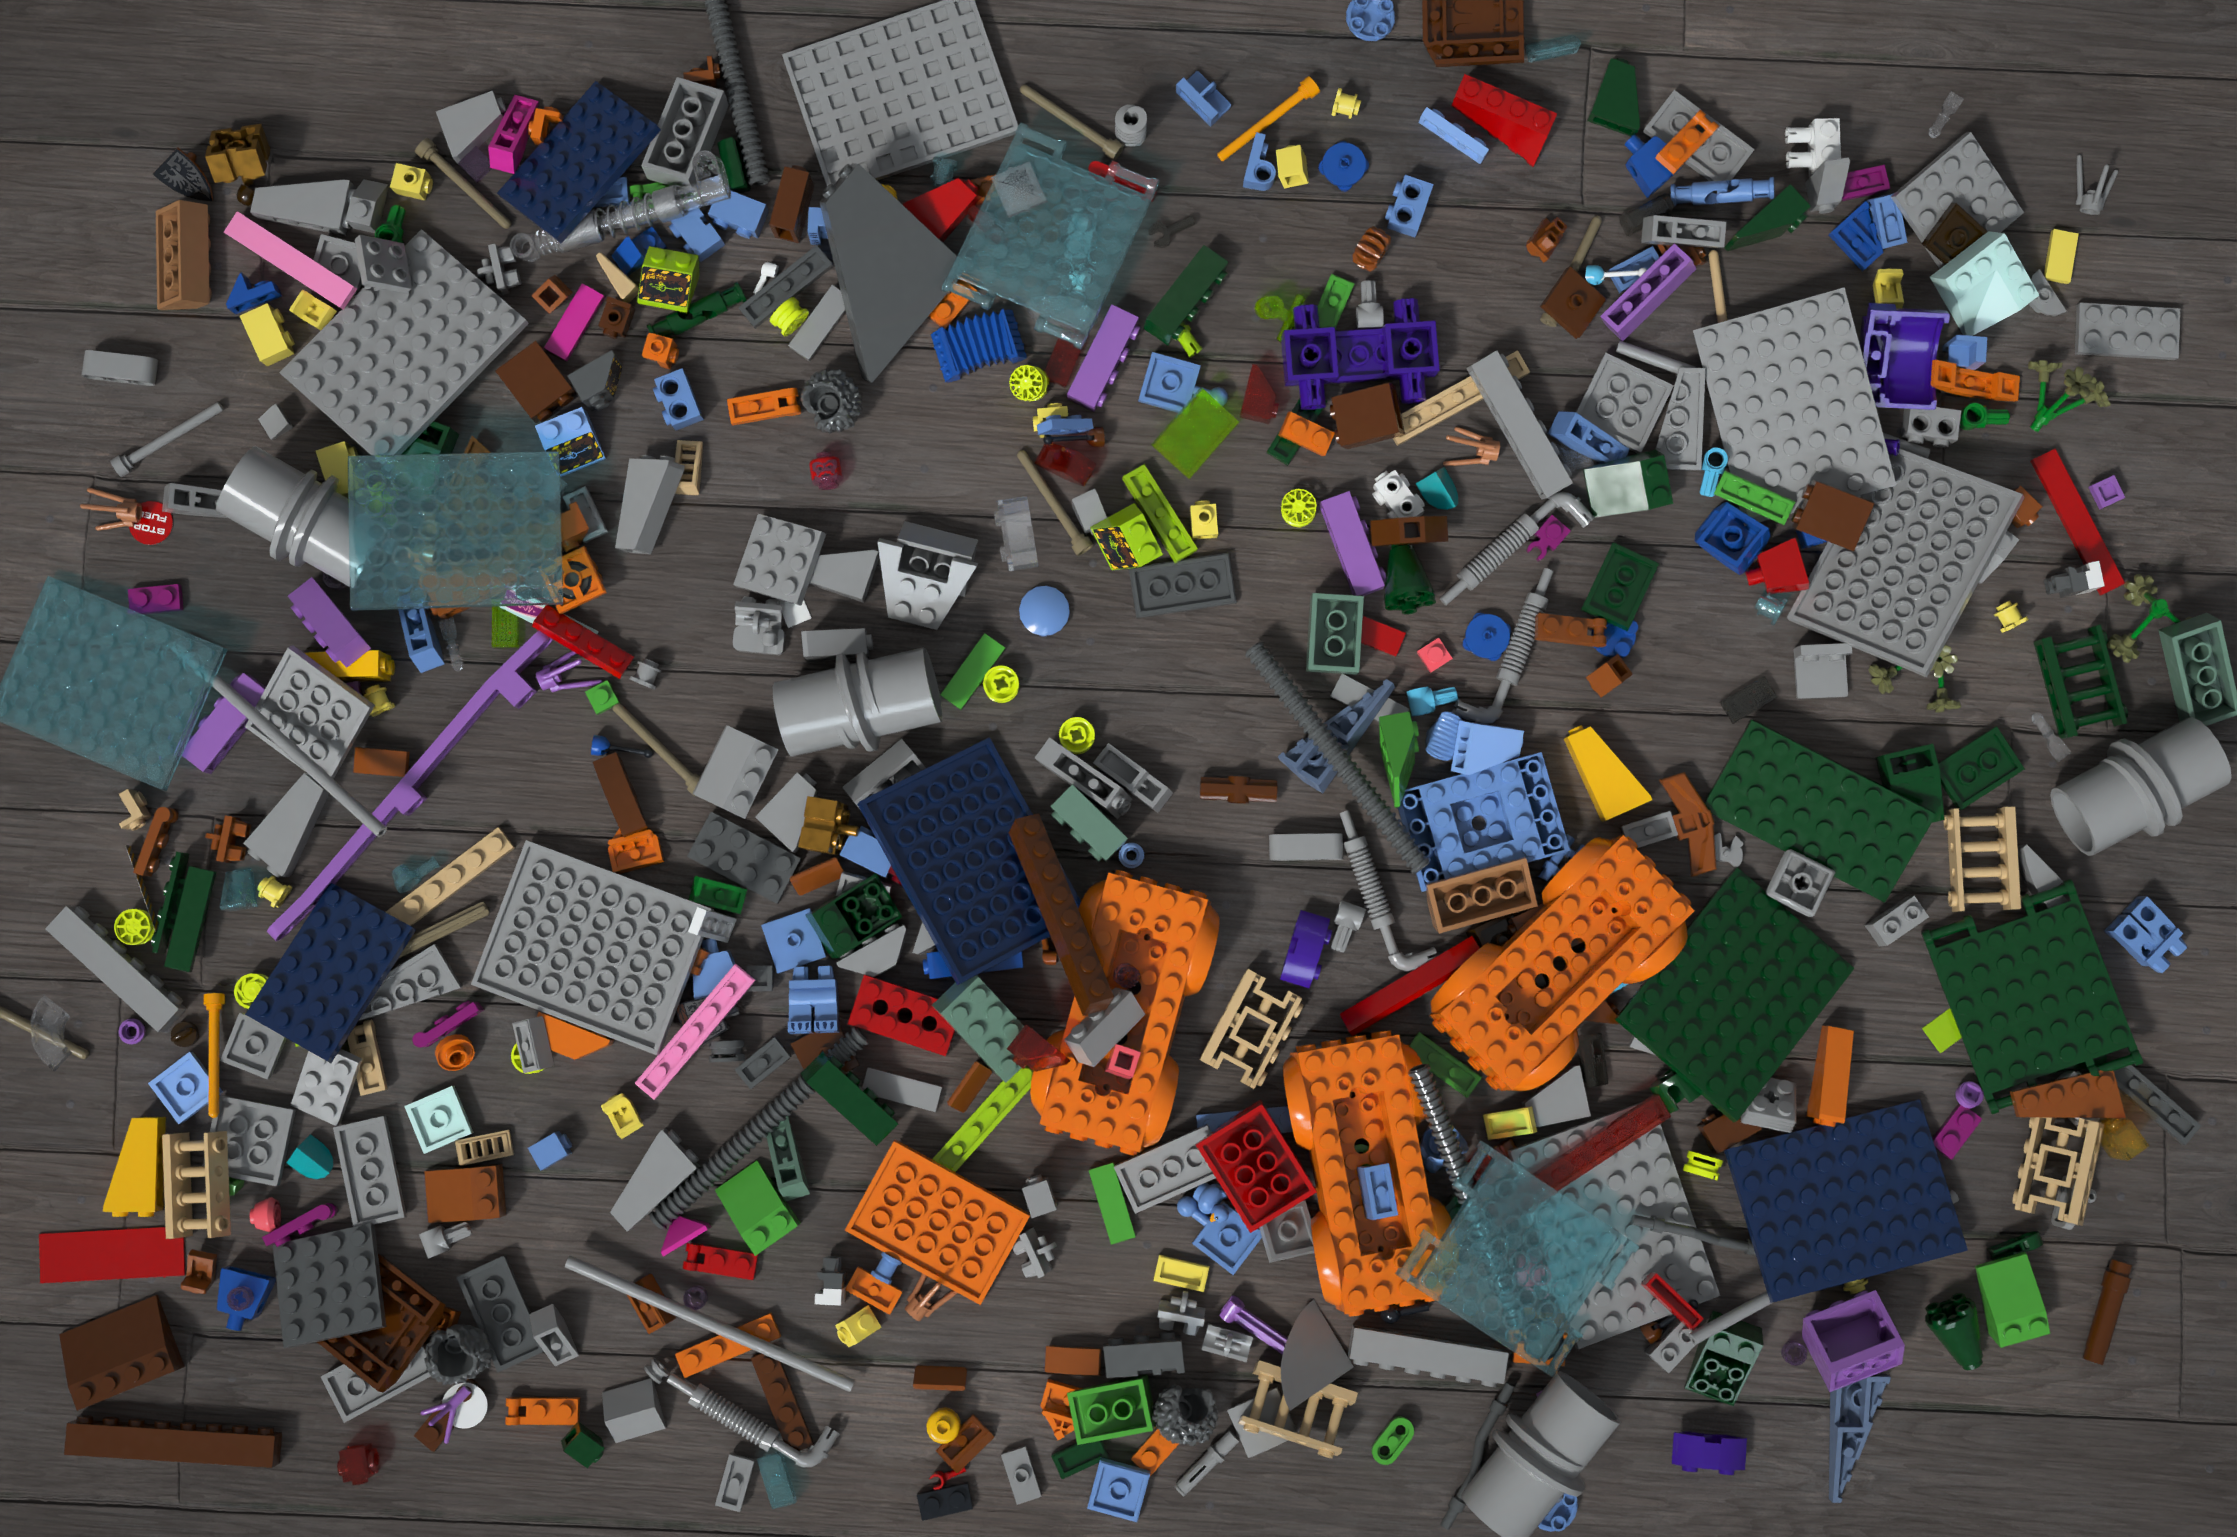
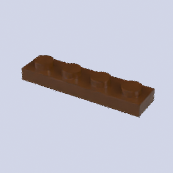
(782, 1402)

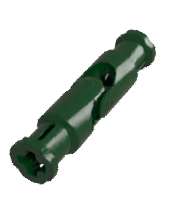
(702, 310)

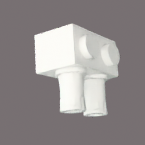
(1822, 141)

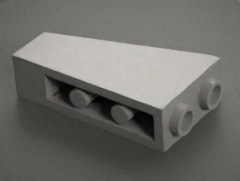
(306, 205)
(646, 501)
(1085, 778)
(288, 826)
(656, 1177)

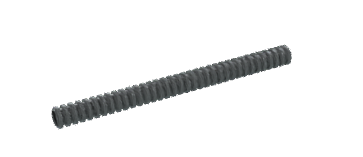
(737, 92)
(1337, 757)
(1440, 1125)
(749, 1137)

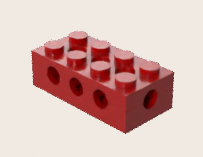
(890, 1024)

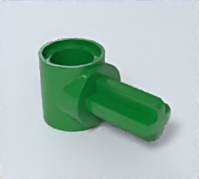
(392, 227)
(1983, 417)

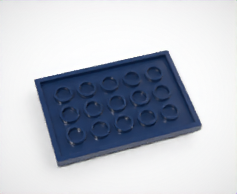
(578, 161)
(330, 972)

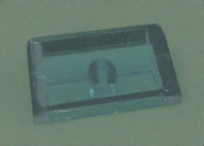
(1552, 48)
(777, 1480)

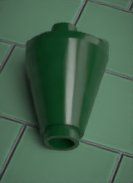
(1406, 581)
(1957, 1329)

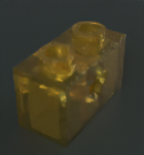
(2122, 1139)

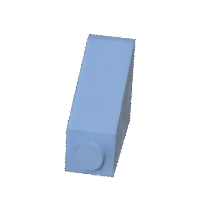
(1484, 746)

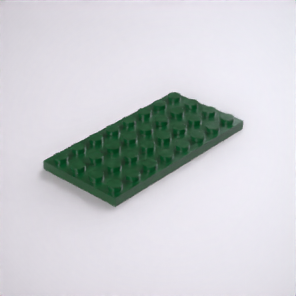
(1818, 810)

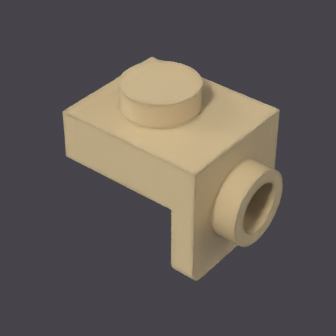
(135, 803)

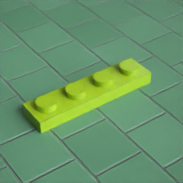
(1159, 513)

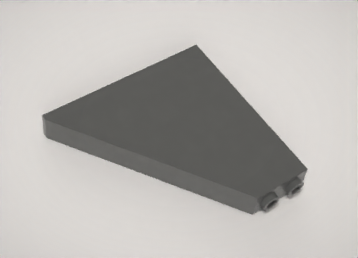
(884, 266)

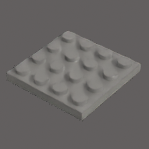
(1957, 176)
(312, 710)

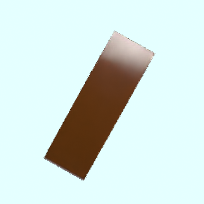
(620, 794)

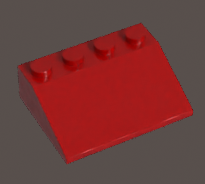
(1256, 1166)

